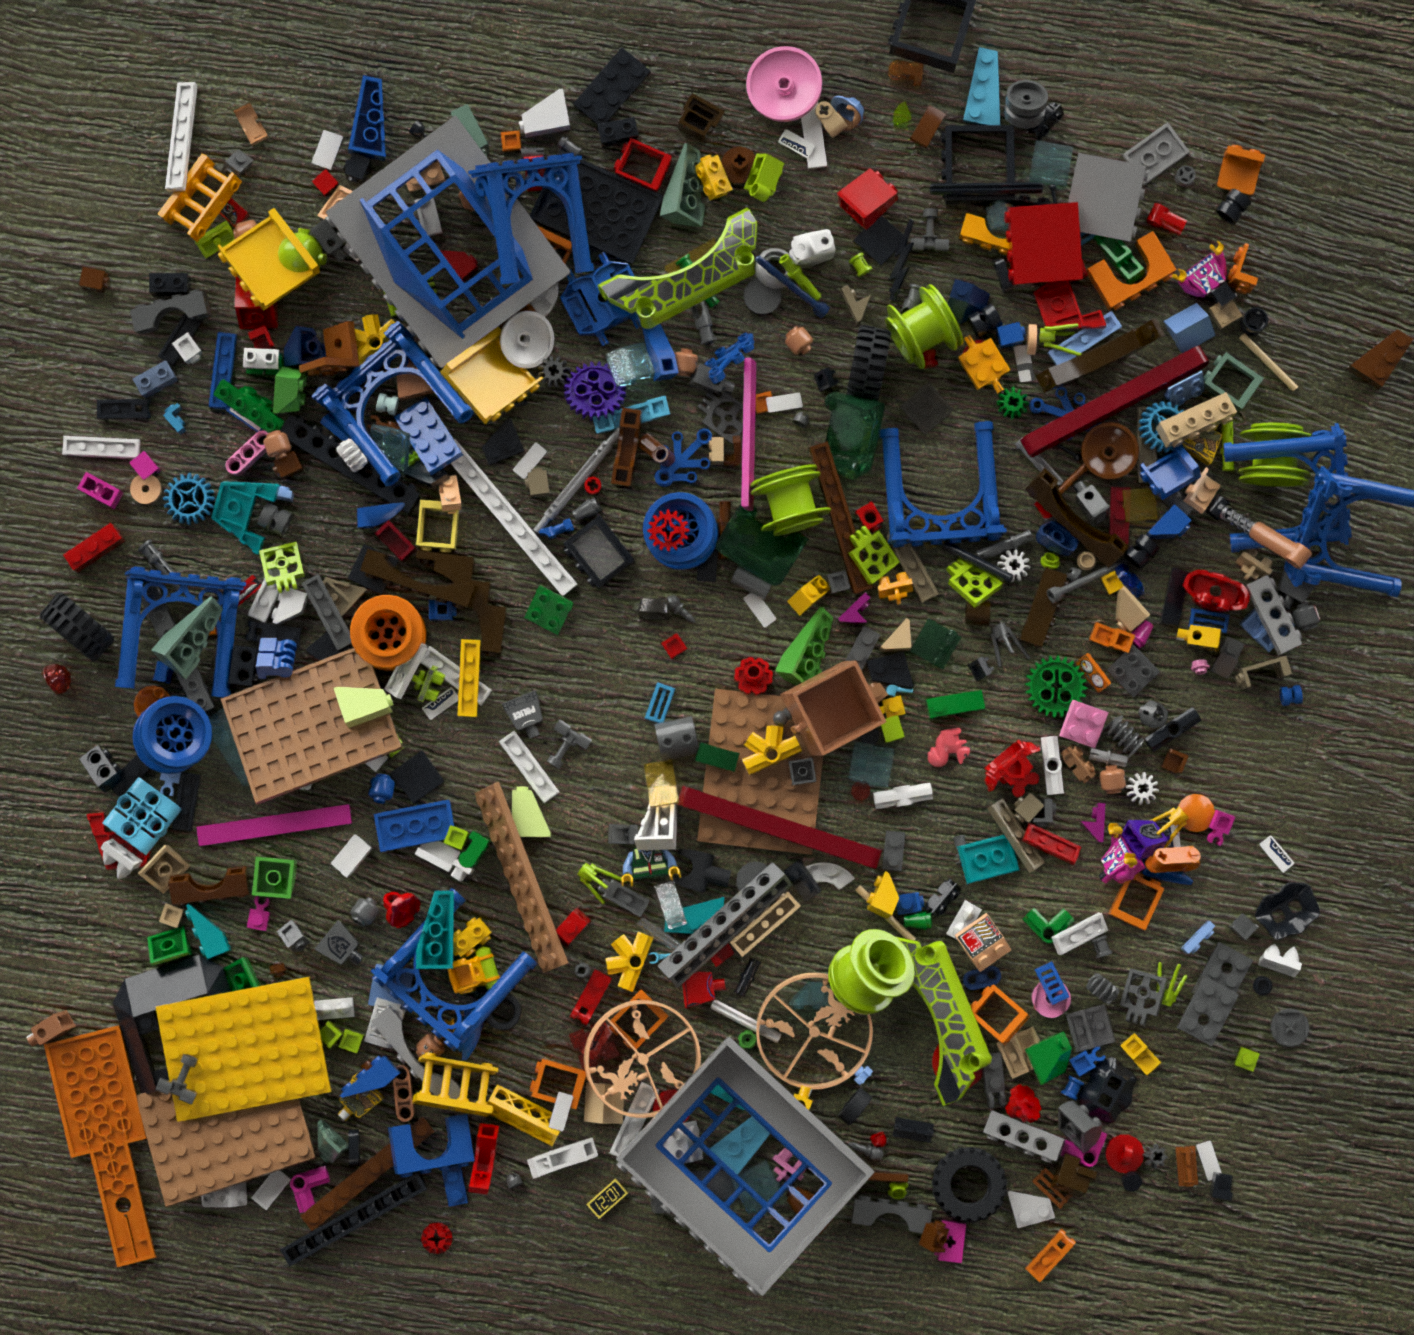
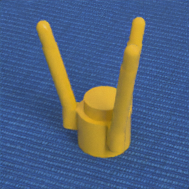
(1177, 817)

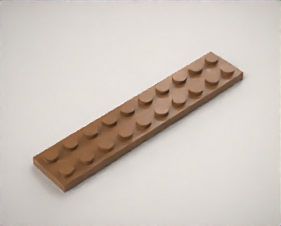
(521, 877)

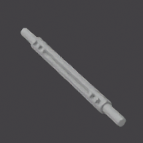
(577, 480)

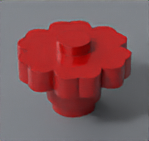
(753, 676)
(1023, 1104)

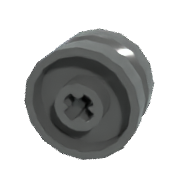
(1025, 104)

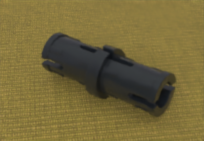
(747, 977)

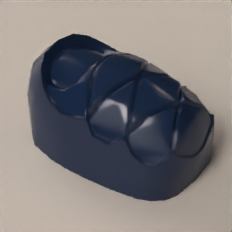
(1056, 538)

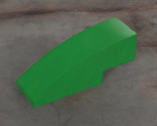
(1121, 258)

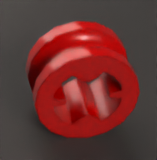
(587, 488)

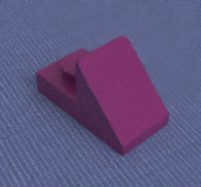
(851, 615)
(1096, 828)

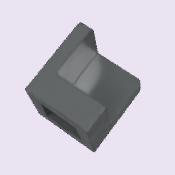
(1243, 927)

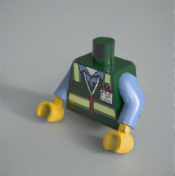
(648, 864)

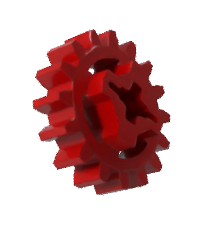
(659, 530)

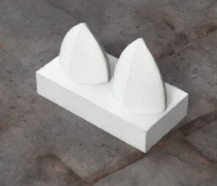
(127, 860)
(966, 915)
(1287, 964)
(334, 1008)

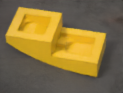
(1140, 1054)

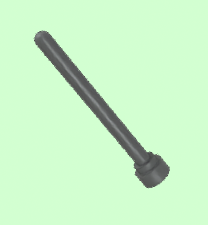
(1056, 593)

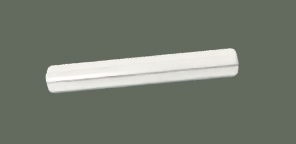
(745, 1020)

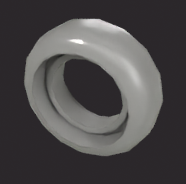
(763, 276)

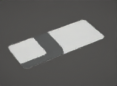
(1024, 364)

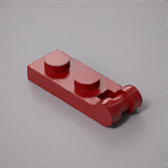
(591, 996)

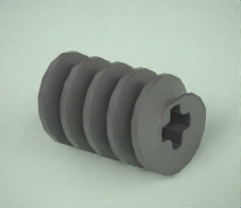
(1124, 735)

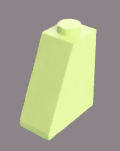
(362, 704)
(528, 814)

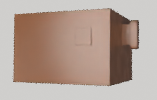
(833, 708)

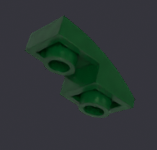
(717, 756)

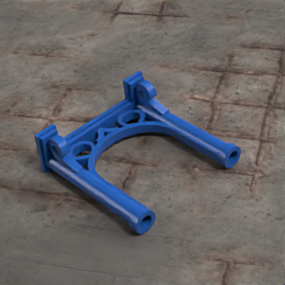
(559, 175)
(336, 399)
(1320, 442)
(1325, 486)
(897, 497)
(133, 619)
(482, 1007)

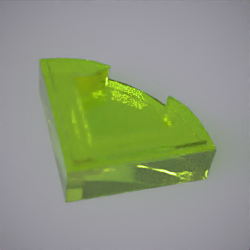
(901, 114)

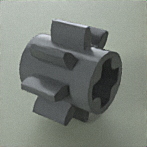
(1149, 1155)

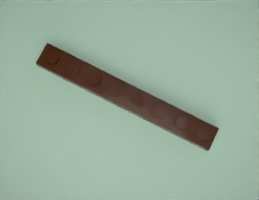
(839, 513)
(360, 1179)

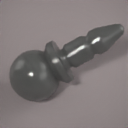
(676, 606)
(780, 718)
(874, 1153)

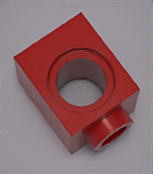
(869, 509)

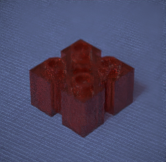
(606, 1049)

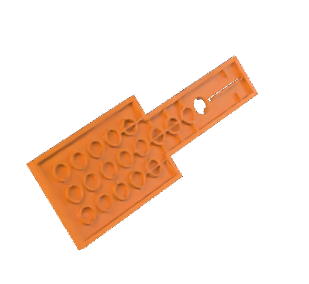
(101, 1119)

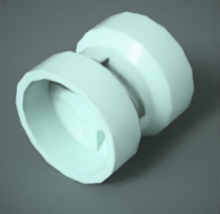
(387, 404)

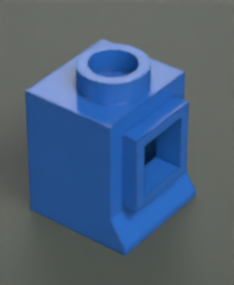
(433, 611)

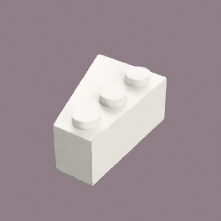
(658, 829)

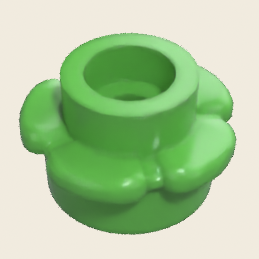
(747, 1034)

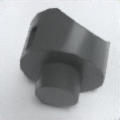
(1149, 712)

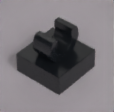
(825, 379)
(980, 668)

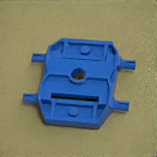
(606, 313)

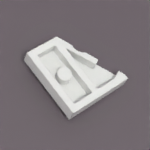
(1029, 1208)

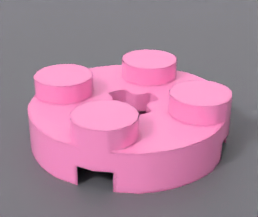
(1041, 1004)

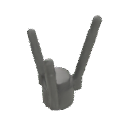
(1002, 633)

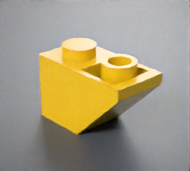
(809, 594)
(884, 897)

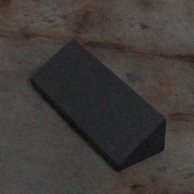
(1173, 598)

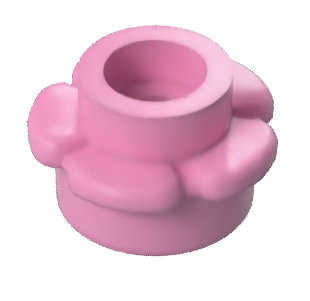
(1200, 666)

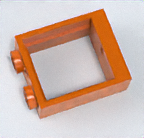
(1115, 912)
(656, 1009)
(1012, 1028)
(540, 1067)

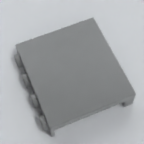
(1107, 195)

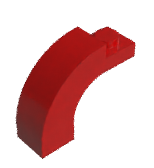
(484, 1158)

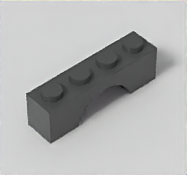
(148, 317)
(867, 1211)

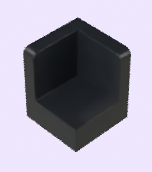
(1223, 295)
(1221, 1186)

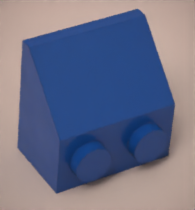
(1170, 525)

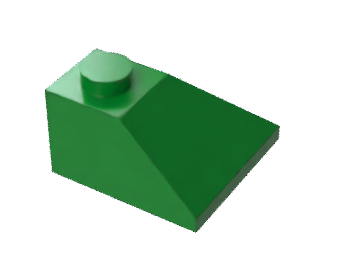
(1050, 1056)

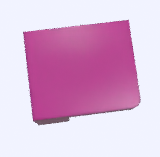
(144, 465)

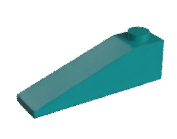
(436, 939)

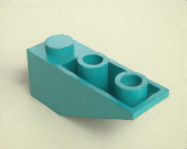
(211, 936)

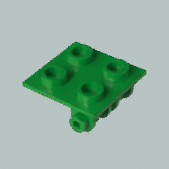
(548, 610)

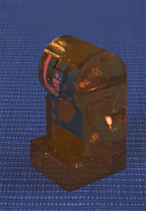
(906, 70)

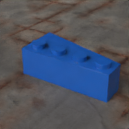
(368, 125)

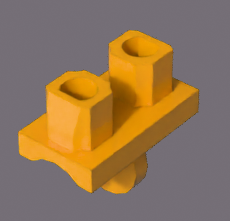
(895, 590)

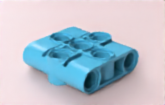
(144, 793)

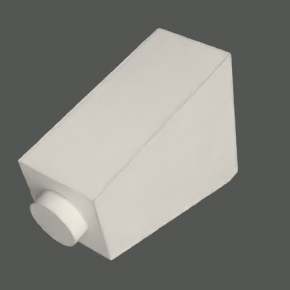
(546, 117)

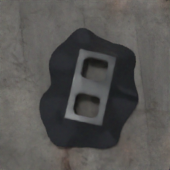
(1294, 923)
(1098, 1084)

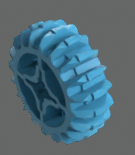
(1152, 414)
(185, 505)

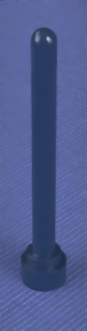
(820, 309)

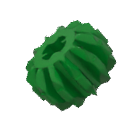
(1005, 399)

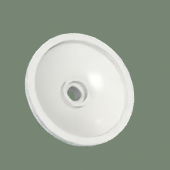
(537, 339)

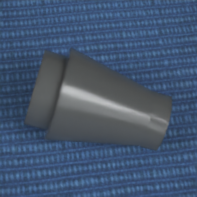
(587, 509)

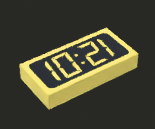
(607, 1198)

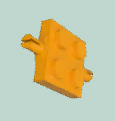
(983, 364)

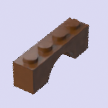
(627, 446)
(185, 889)

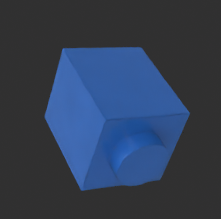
(1010, 335)

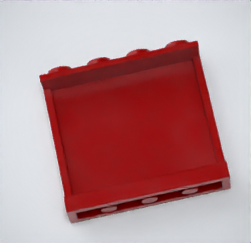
(1044, 243)

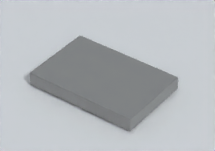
(1157, 152)

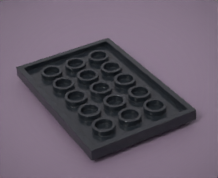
(614, 211)

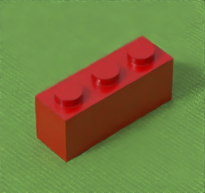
(94, 547)

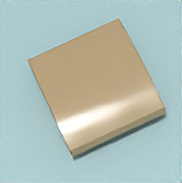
(1015, 1054)

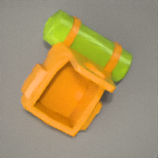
(474, 972)

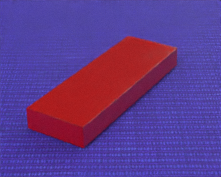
(1051, 843)

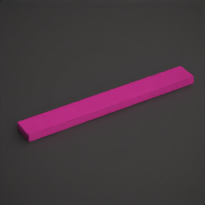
(748, 444)
(274, 825)

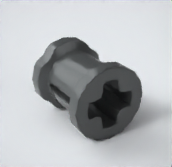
(1101, 946)

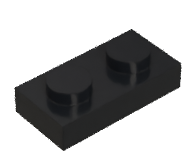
(802, 880)

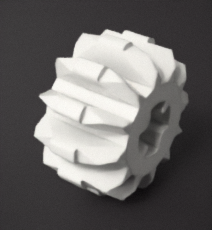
(352, 455)
(1018, 561)
(1144, 795)

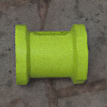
(860, 264)

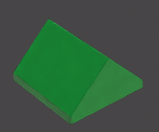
(168, 946)
(241, 975)

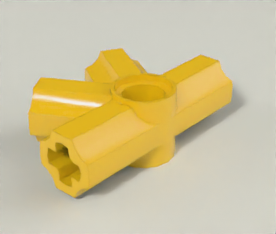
(372, 332)
(762, 747)
(622, 964)

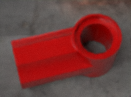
(1161, 217)

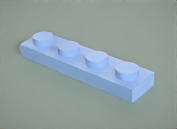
(1085, 339)

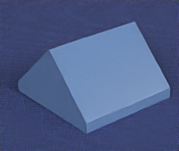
(1190, 327)

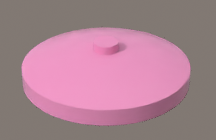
(784, 84)

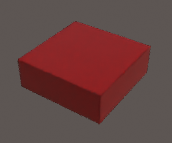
(325, 182)
(674, 646)

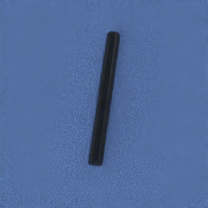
(986, 188)

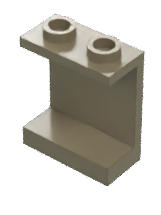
(1280, 664)

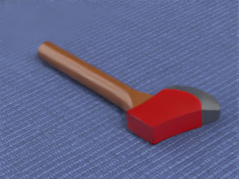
(1062, 488)

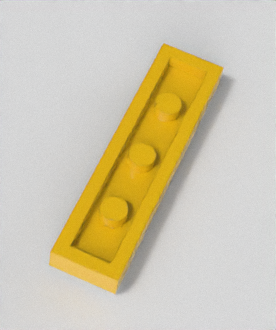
(469, 678)

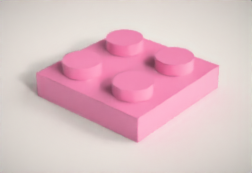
(1083, 723)

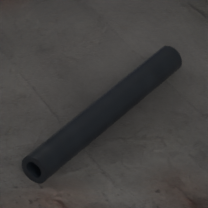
(978, 562)

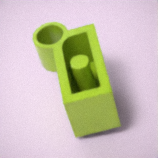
(763, 176)

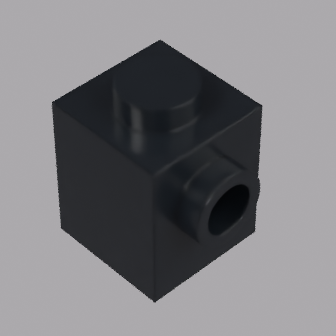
(357, 168)

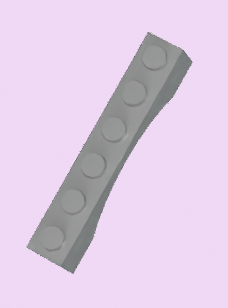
(390, 1026)

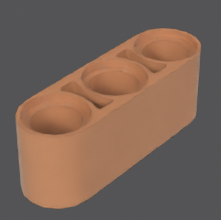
(400, 1102)

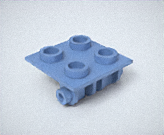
(1186, 389)

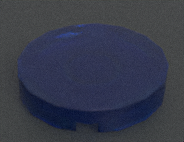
(1130, 580)

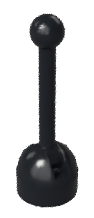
(418, 129)

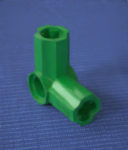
(1040, 924)

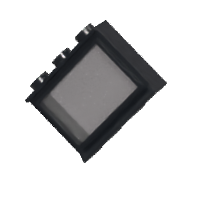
(598, 553)

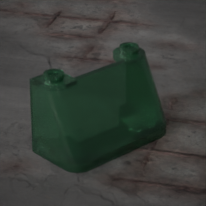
(853, 432)
(759, 550)

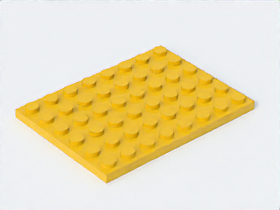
(249, 1047)

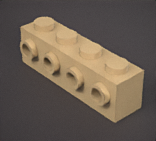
(1196, 420)
(765, 923)

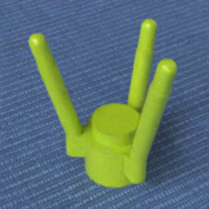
(1049, 334)
(588, 873)
(1169, 995)

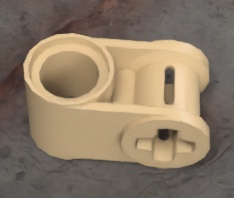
(833, 121)

